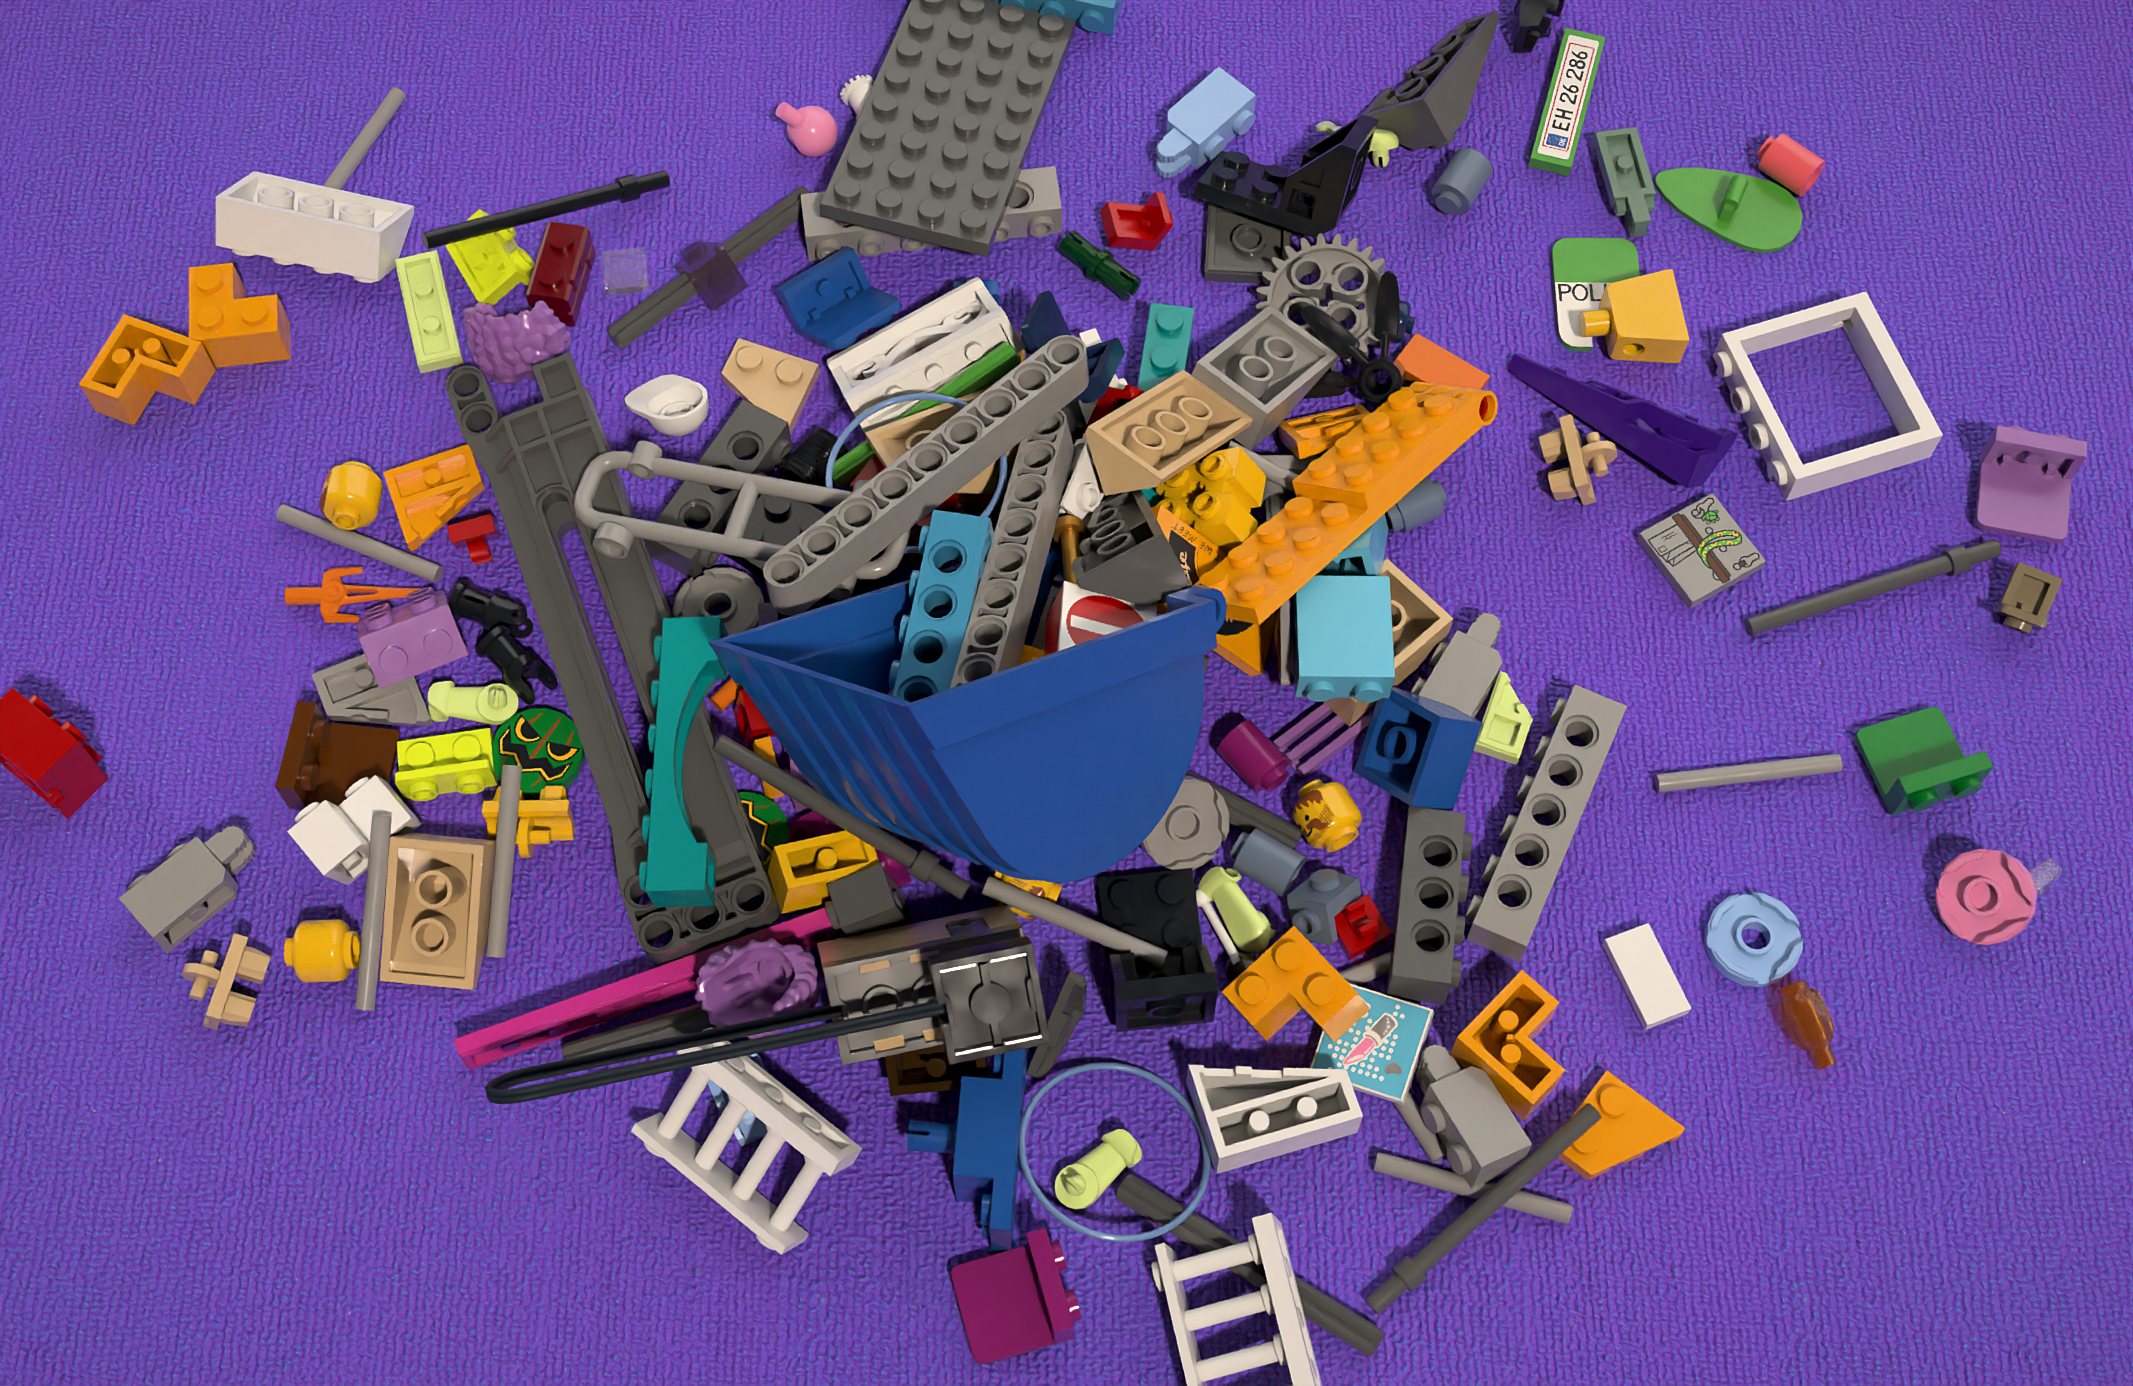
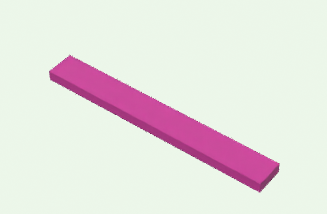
(623, 996)

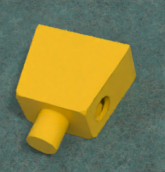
(1640, 319)

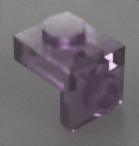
(711, 273)

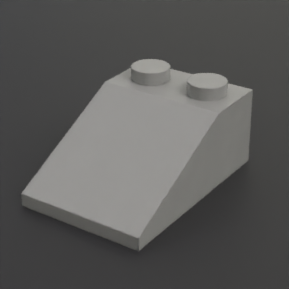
(1265, 370)

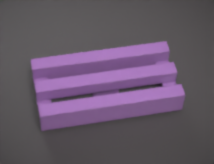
(1328, 752)

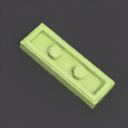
(429, 311)

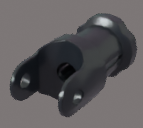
(488, 609)
(515, 663)

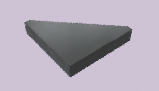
(1061, 1025)

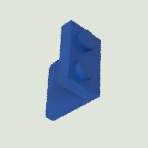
(836, 301)

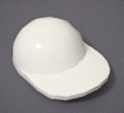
(670, 404)

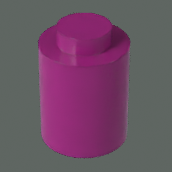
(1254, 757)

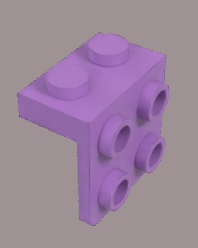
(2027, 483)
(410, 636)

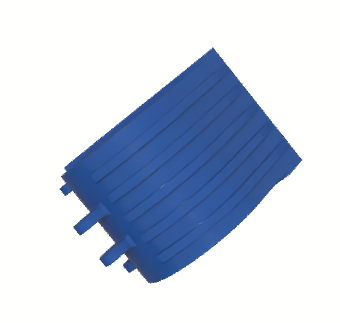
(1016, 771)

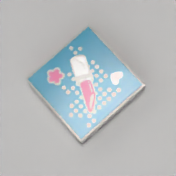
(1379, 1047)

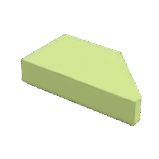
(1504, 724)

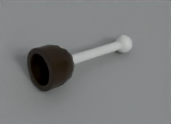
(1238, 961)

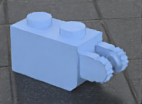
(1204, 123)

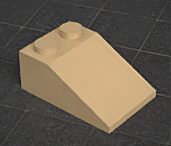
(898, 437)
(436, 910)

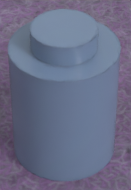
(1462, 181)
(1267, 861)

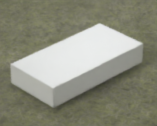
(1646, 976)

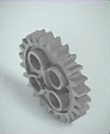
(1333, 266)

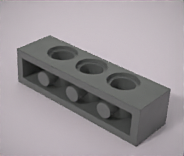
(745, 433)
(1412, 971)

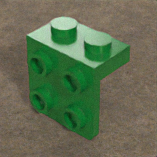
(1919, 761)

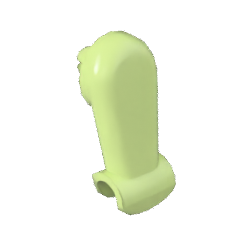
(1381, 143)
(485, 704)
(1245, 924)
(1088, 1178)

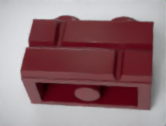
(562, 270)

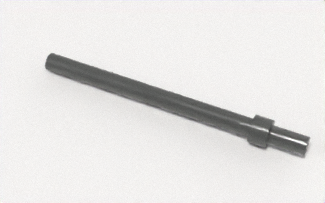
(1951, 562)
(922, 865)
(1411, 1272)

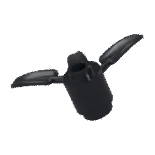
(1346, 345)

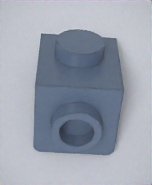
(1319, 901)

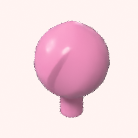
(809, 128)

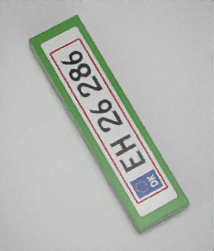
(1567, 102)

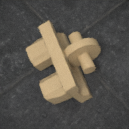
(1567, 443)
(226, 1005)

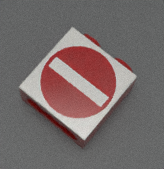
(1085, 615)

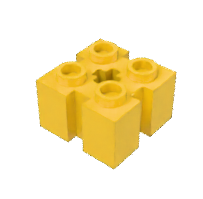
(1217, 496)

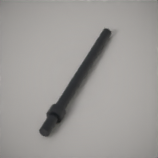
(624, 189)

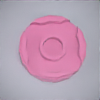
(1986, 896)

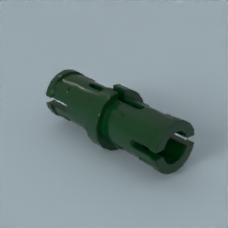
(1099, 265)

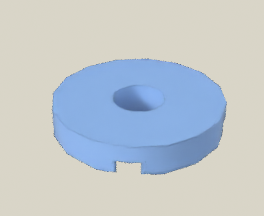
(1741, 962)

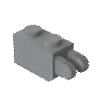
(1464, 667)
(189, 886)
(1469, 1118)

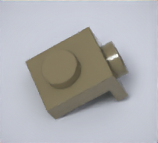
(2028, 598)

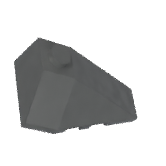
(1439, 89)
(1128, 553)

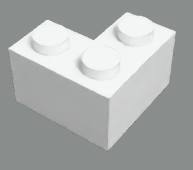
(340, 835)

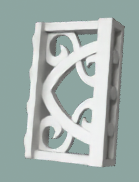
(921, 351)

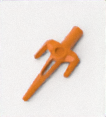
(335, 594)

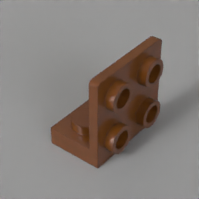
(330, 757)

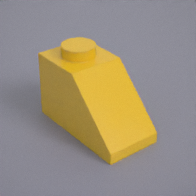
(805, 867)

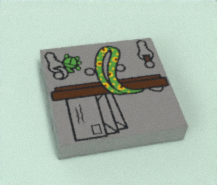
(1701, 550)

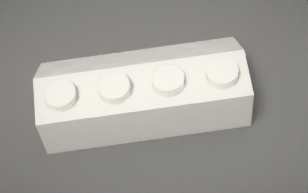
(312, 226)

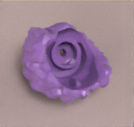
(514, 343)
(757, 983)

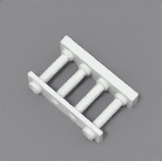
(785, 1118)
(1276, 1297)

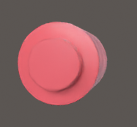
(1790, 163)

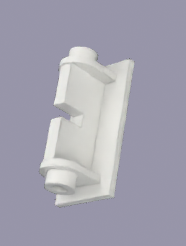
(1084, 488)

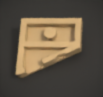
(770, 379)

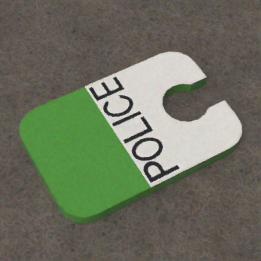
(1579, 278)

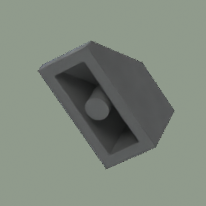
(867, 902)

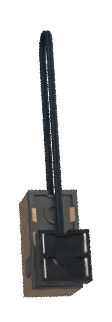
(889, 993)

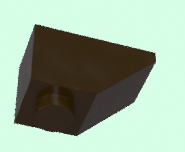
(929, 1071)

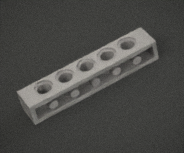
(1039, 217)
(1510, 928)

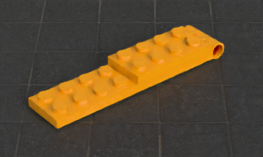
(1348, 493)

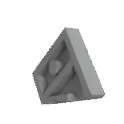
(353, 695)

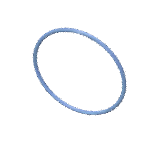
(911, 397)
(1070, 1223)

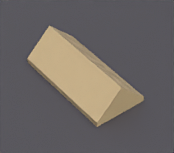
(1161, 433)

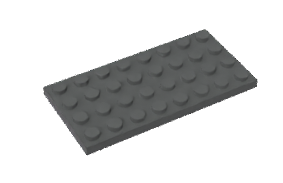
(949, 122)

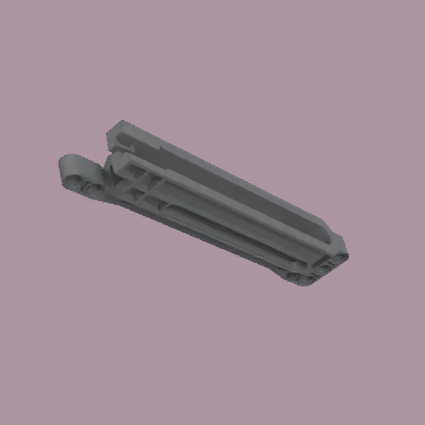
(535, 471)

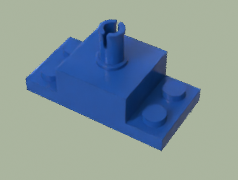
(984, 1144)

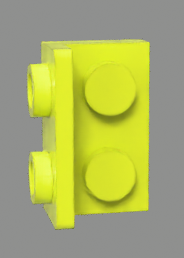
(491, 263)
(445, 765)

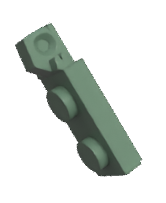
(1626, 177)

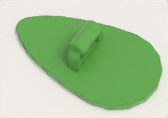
(1733, 206)

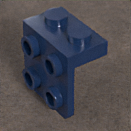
(1046, 323)

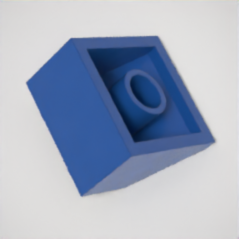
(1418, 749)

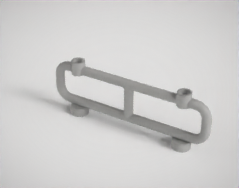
(617, 533)

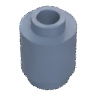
(1417, 507)

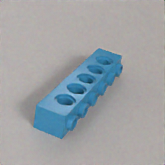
(946, 539)

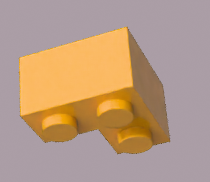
(230, 324)
(141, 361)
(1295, 978)
(1503, 1045)

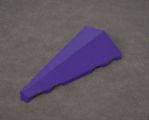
(1656, 435)

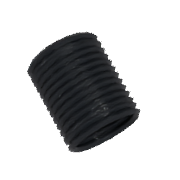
(810, 459)

